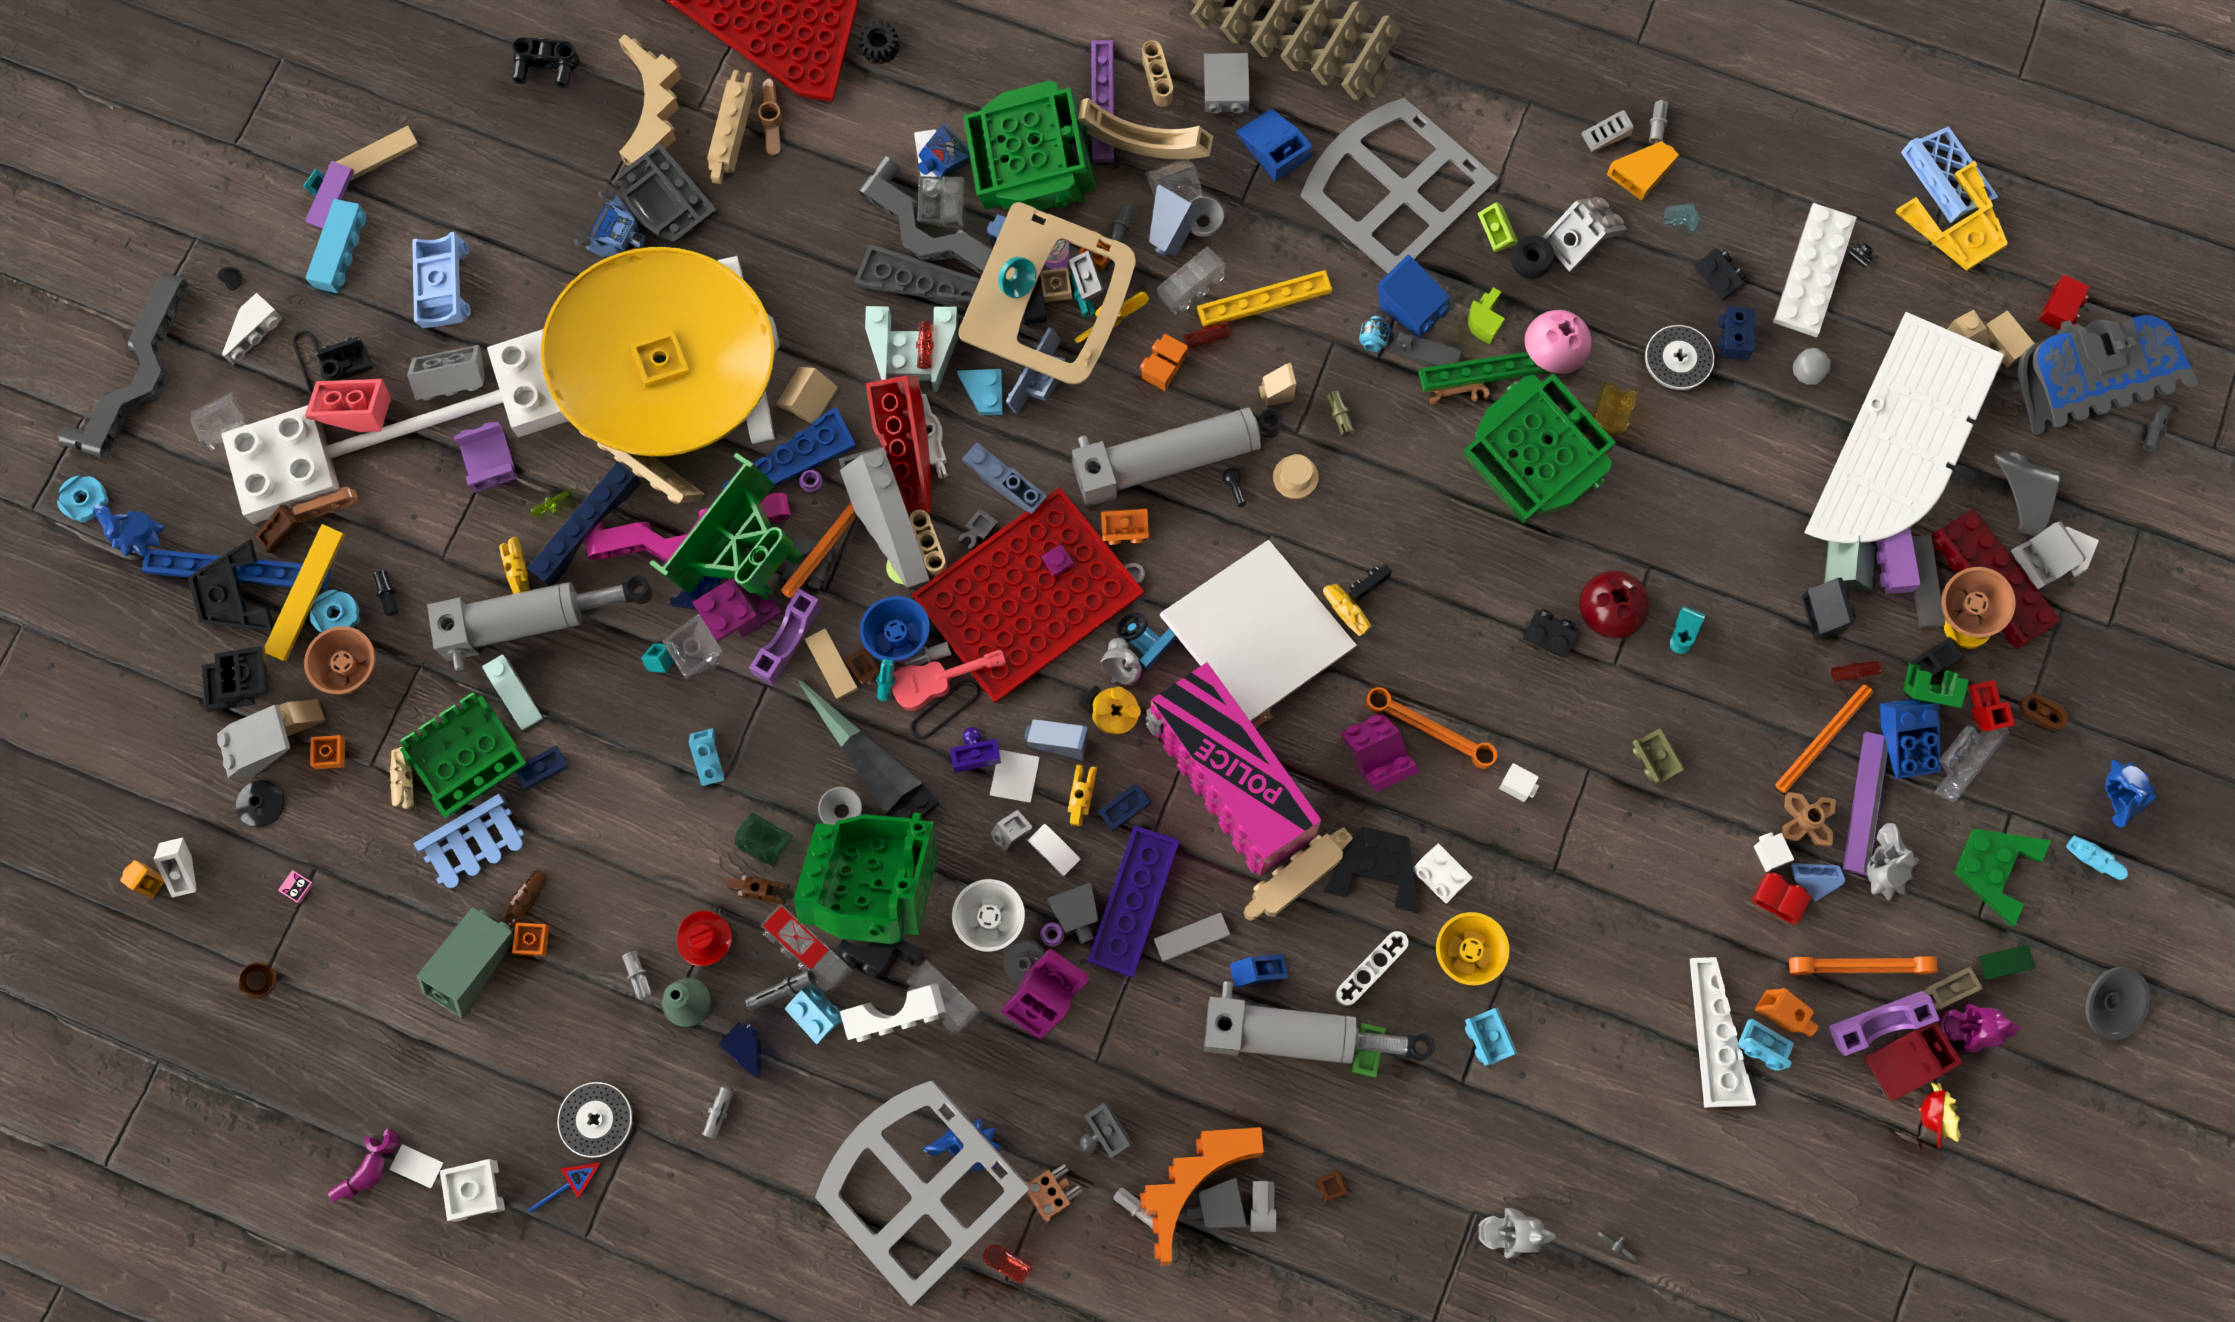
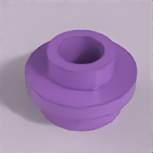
(806, 476)
(1052, 927)

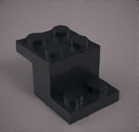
(235, 679)
(880, 957)

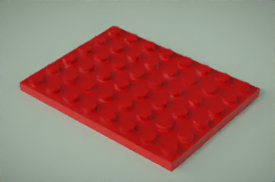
(1012, 603)

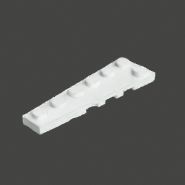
(1720, 1057)

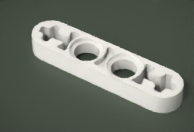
(1369, 966)

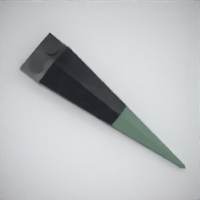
(889, 782)

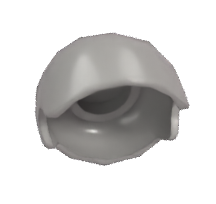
(1811, 366)

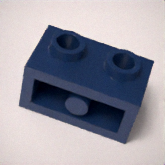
(1737, 333)

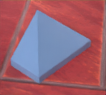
(1817, 878)

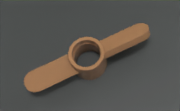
(771, 125)

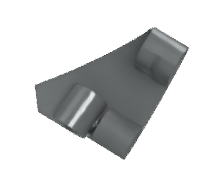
(2032, 488)

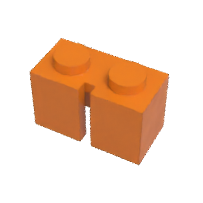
(1164, 362)

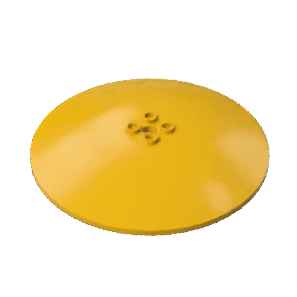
(652, 304)

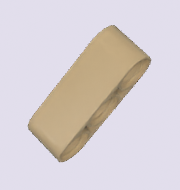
(1157, 82)
(925, 534)

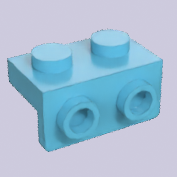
(814, 1013)
(1490, 1037)
(1766, 1045)

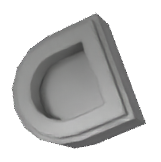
(1136, 571)

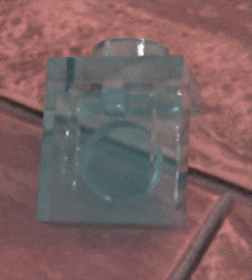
(1682, 213)

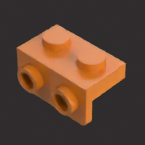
(1125, 525)

